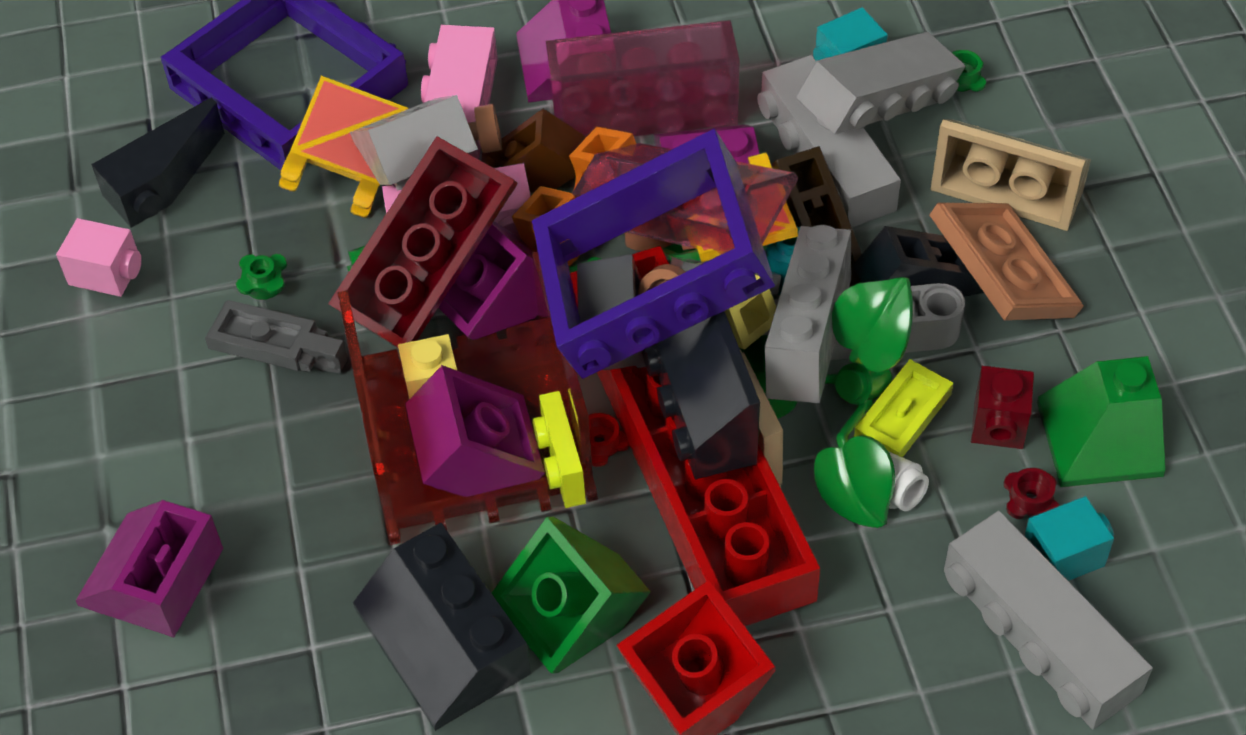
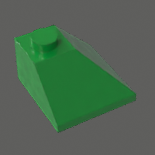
(1105, 423)
(568, 594)

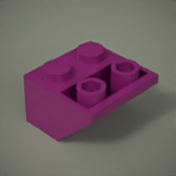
(154, 567)

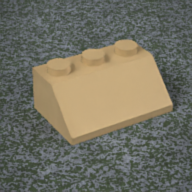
(1004, 169)

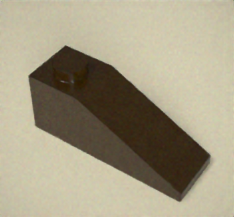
(815, 197)

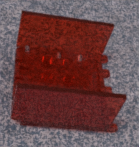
(521, 363)

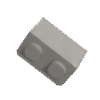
(401, 140)

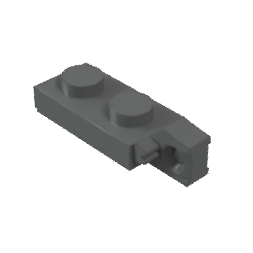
(275, 339)

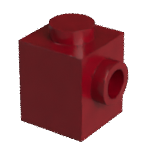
(1002, 407)

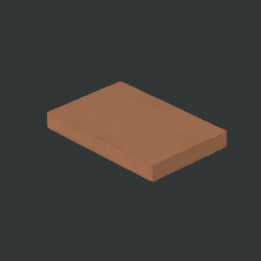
(1006, 261)

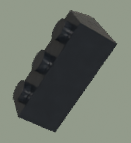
(707, 396)
(441, 627)

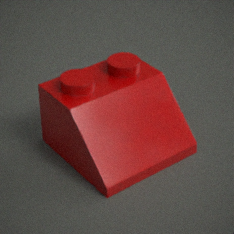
(698, 663)

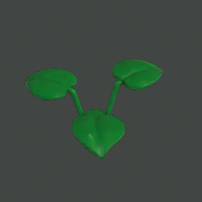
(876, 326)

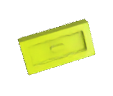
(905, 408)
(563, 466)

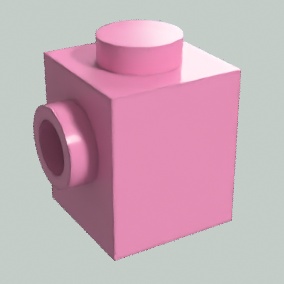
(99, 257)

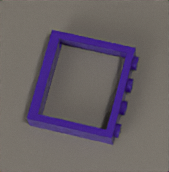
(193, 59)
(630, 203)

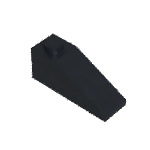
(158, 165)
(915, 255)

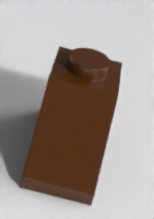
(543, 147)

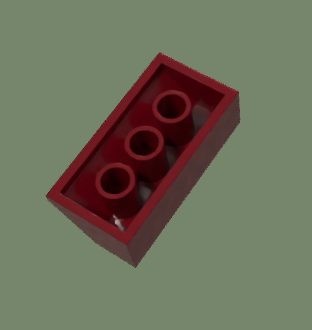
(424, 242)

